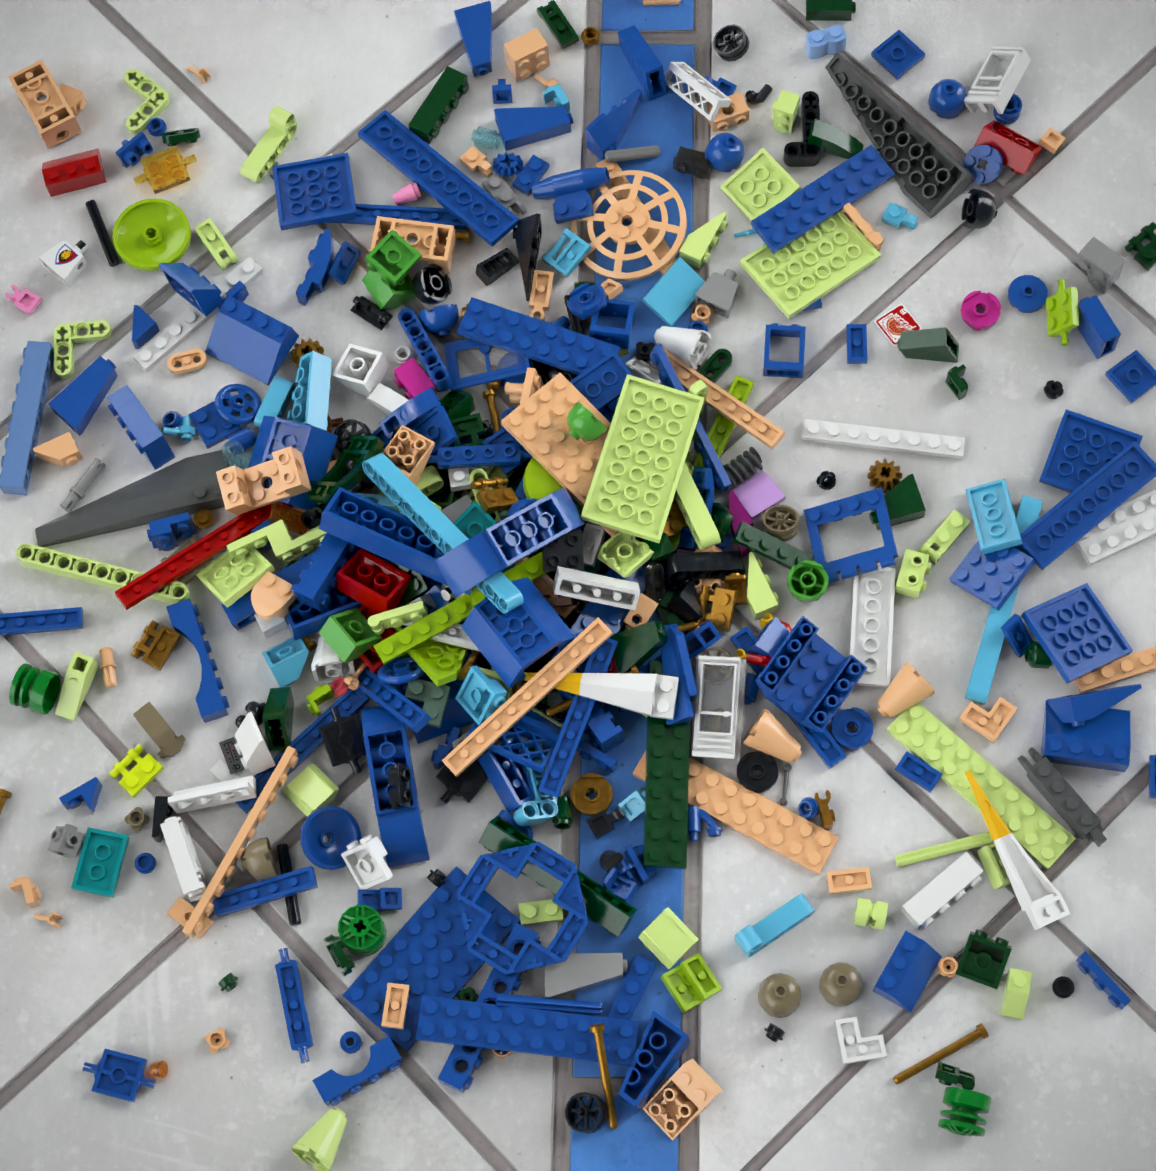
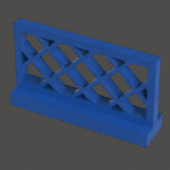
(533, 730)

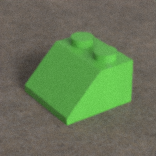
(388, 296)
(349, 634)

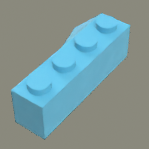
(312, 392)

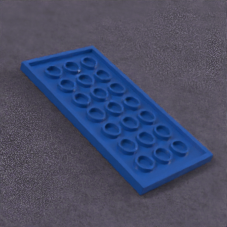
(428, 956)

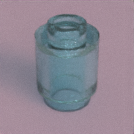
(486, 138)

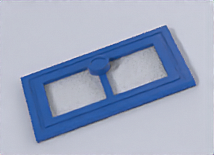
(477, 363)

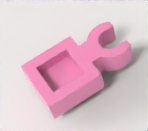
(24, 301)

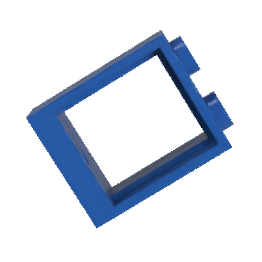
(619, 336)
(784, 369)

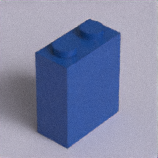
(1097, 327)

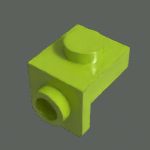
(317, 697)

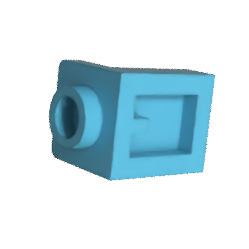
(557, 95)
(633, 804)

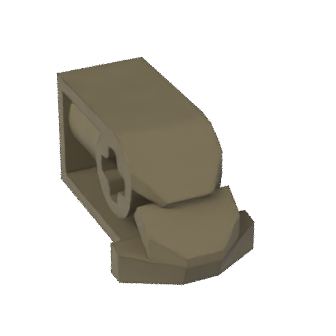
(159, 731)

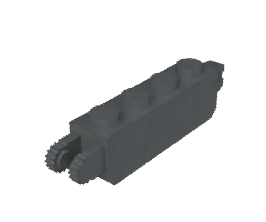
(1063, 798)

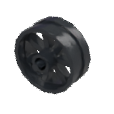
(727, 34)
(342, 427)
(586, 1112)

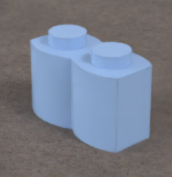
(825, 41)

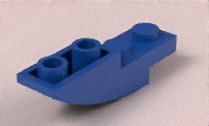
(320, 262)
(407, 414)

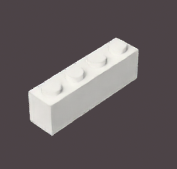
(596, 588)
(942, 890)

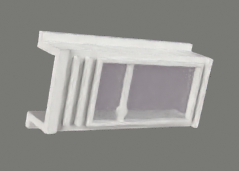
(718, 707)

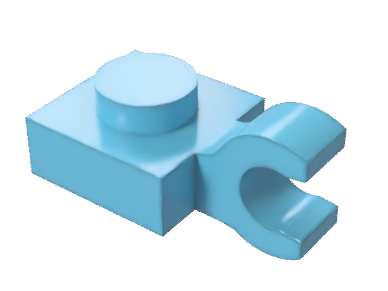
(897, 215)

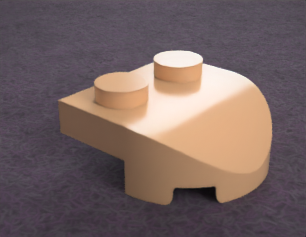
(272, 597)

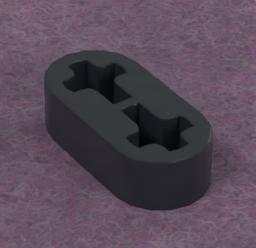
(315, 514)

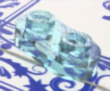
(237, 457)

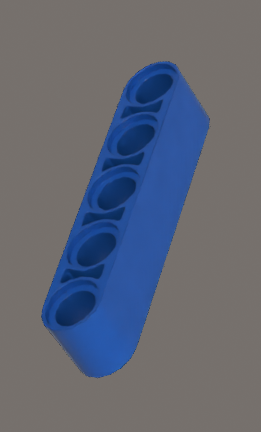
(427, 356)

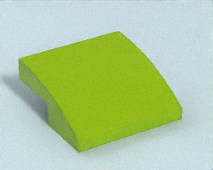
(691, 983)

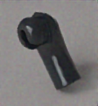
(760, 97)

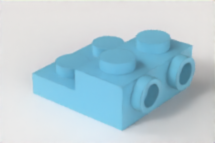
(480, 695)

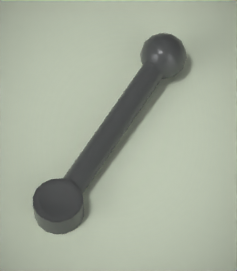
(787, 768)

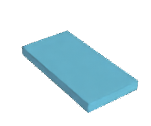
(993, 516)

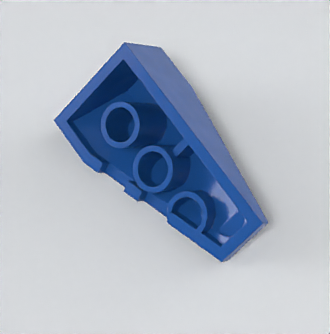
(608, 130)

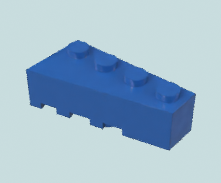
(602, 728)

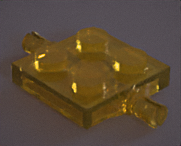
(165, 169)

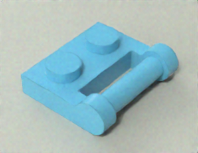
(570, 256)

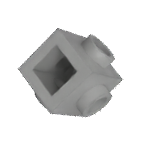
(66, 841)

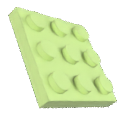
(759, 185)
(234, 576)

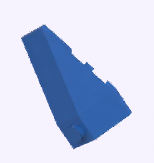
(1087, 706)

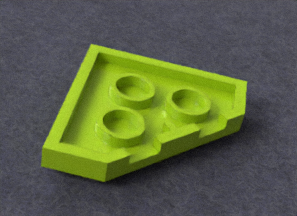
(439, 660)

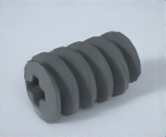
(743, 465)

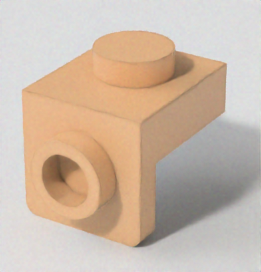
(31, 892)

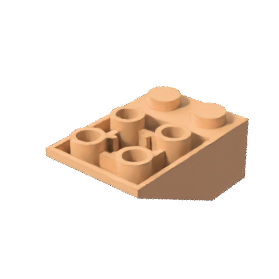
(409, 452)
(682, 1099)

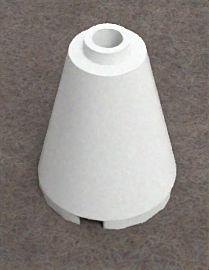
(685, 344)

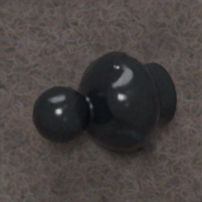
(257, 711)

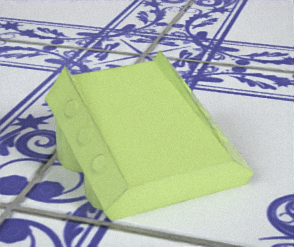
(624, 553)
(311, 790)
(668, 938)

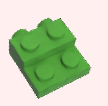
(392, 258)

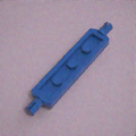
(479, 456)
(294, 1005)

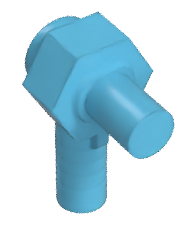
(185, 431)

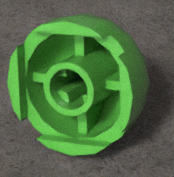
(584, 424)
(807, 581)

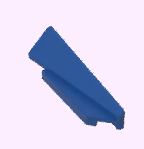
(677, 664)

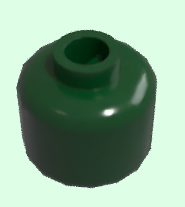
(1037, 656)

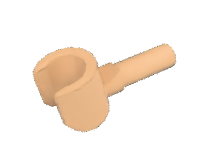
(202, 73)
(552, 82)
(352, 680)
(51, 919)

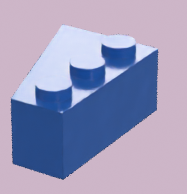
(508, 778)

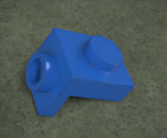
(619, 885)

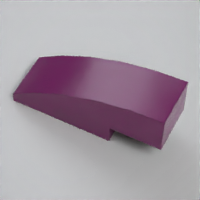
(739, 515)

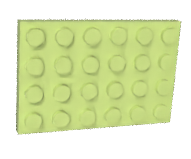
(811, 264)

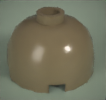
(260, 860)
(840, 984)
(779, 995)

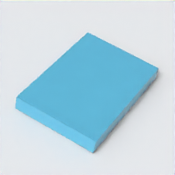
(673, 292)

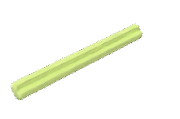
(943, 849)

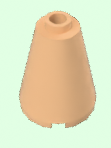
(904, 692)
(772, 738)

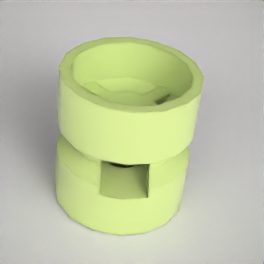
(870, 913)

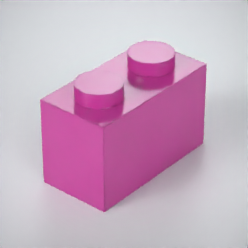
(412, 379)

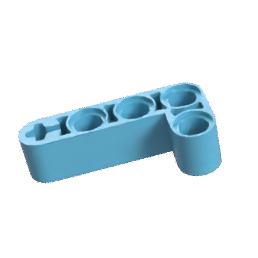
(541, 801)
(756, 937)

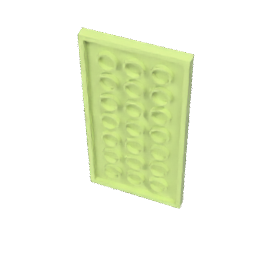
(642, 458)

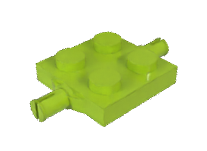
(1062, 312)

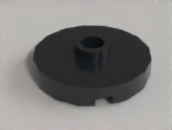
(761, 762)

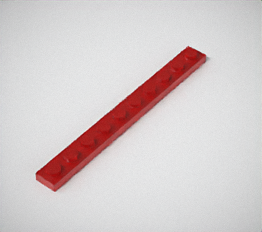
(191, 556)

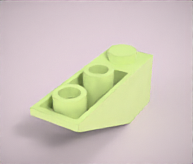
(700, 242)
(759, 595)
(76, 685)

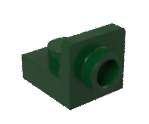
(955, 383)

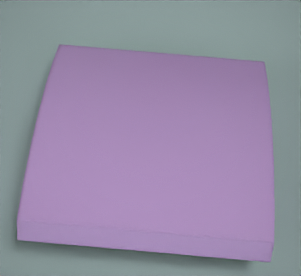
(758, 494)

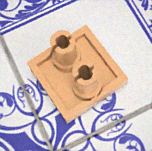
(521, 392)

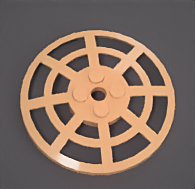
(636, 230)

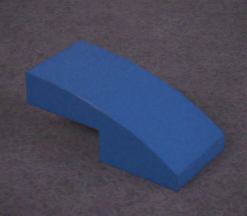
(381, 900)

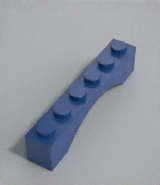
(696, 641)
(209, 697)

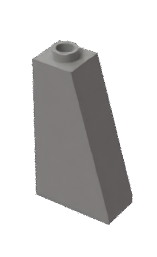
(582, 973)

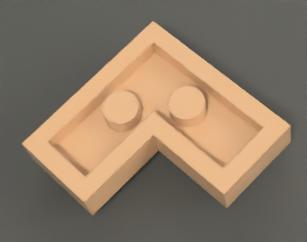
(988, 724)

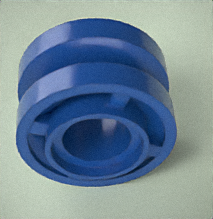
(1010, 115)

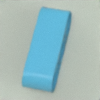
(276, 399)

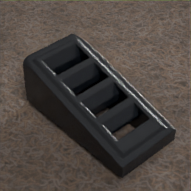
(487, 274)
(162, 811)

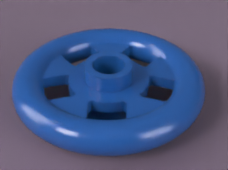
(225, 411)
(401, 671)

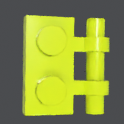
(140, 774)

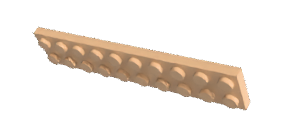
(755, 816)

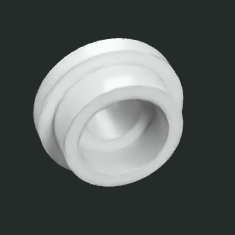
(402, 350)

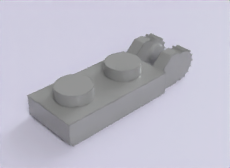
(500, 191)

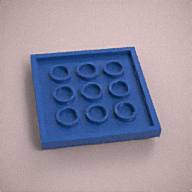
(314, 191)
(1082, 449)
(1076, 633)

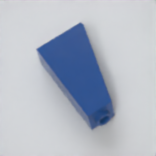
(476, 34)
(643, 62)
(531, 124)
(84, 395)

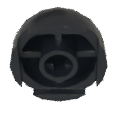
(978, 209)
(431, 285)

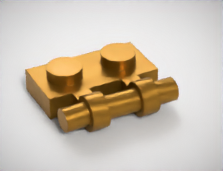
(496, 499)
(722, 607)
(160, 648)

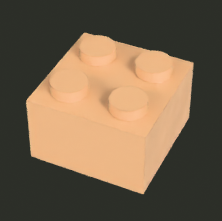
(527, 55)

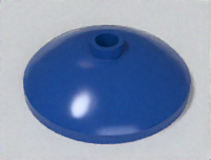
(339, 828)

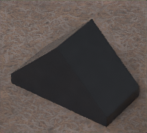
(686, 603)

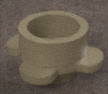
(131, 819)

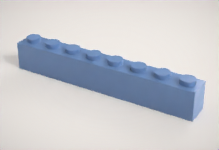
(26, 417)

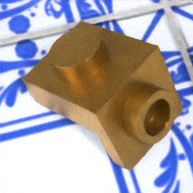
(737, 582)

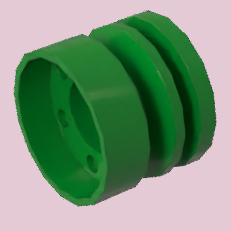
(34, 689)
(370, 939)
(964, 1112)

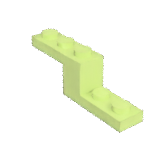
(280, 540)

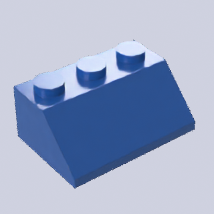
(192, 287)
(907, 971)

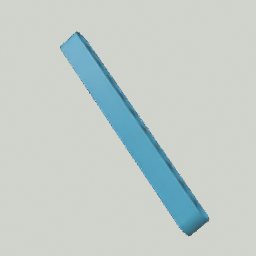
(435, 525)
(993, 635)

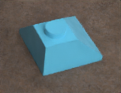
(287, 660)

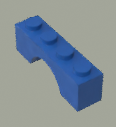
(334, 1086)

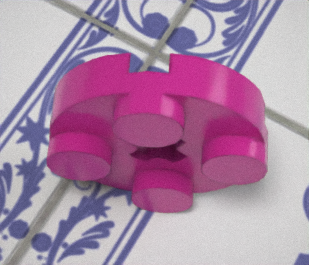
(981, 300)

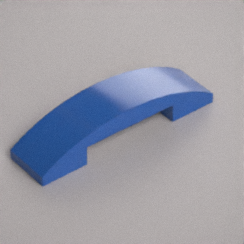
(704, 482)

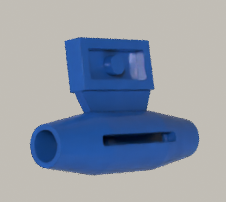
(571, 192)

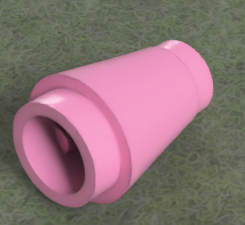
(407, 194)

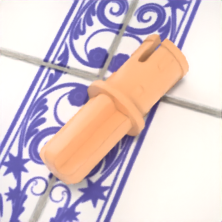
(108, 667)

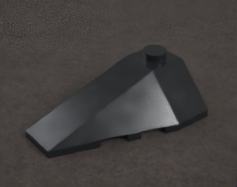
(528, 241)

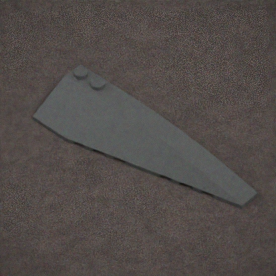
(920, 163)
(168, 492)

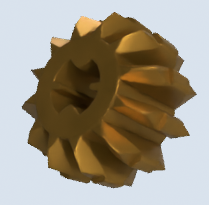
(304, 348)
(884, 468)

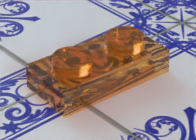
(289, 515)

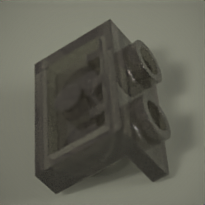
(693, 163)

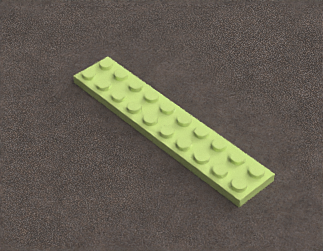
(947, 753)

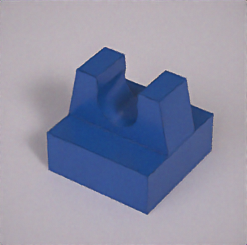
(502, 92)

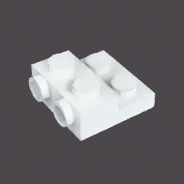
(367, 861)

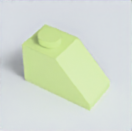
(1016, 993)

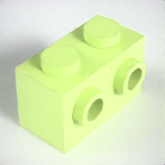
(785, 111)
(911, 574)

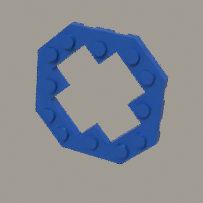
(532, 954)

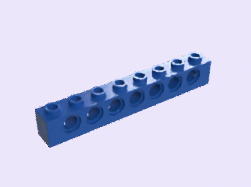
(463, 1080)

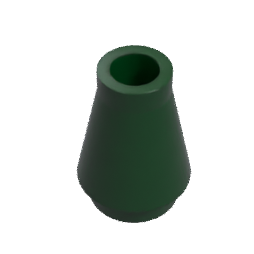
(563, 818)

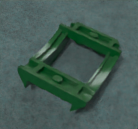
(359, 451)

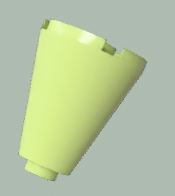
(322, 1140)

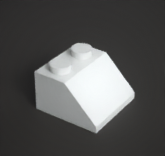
(361, 369)
(253, 746)

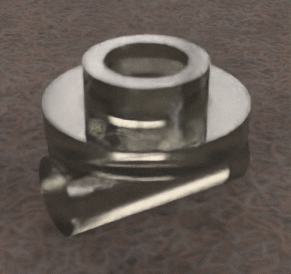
(610, 859)

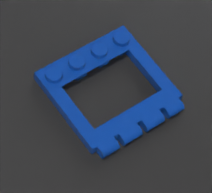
(847, 507)

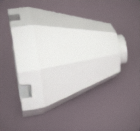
(328, 665)

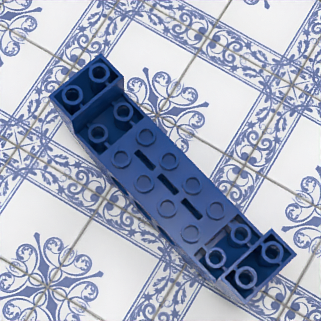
(509, 541)
(400, 828)

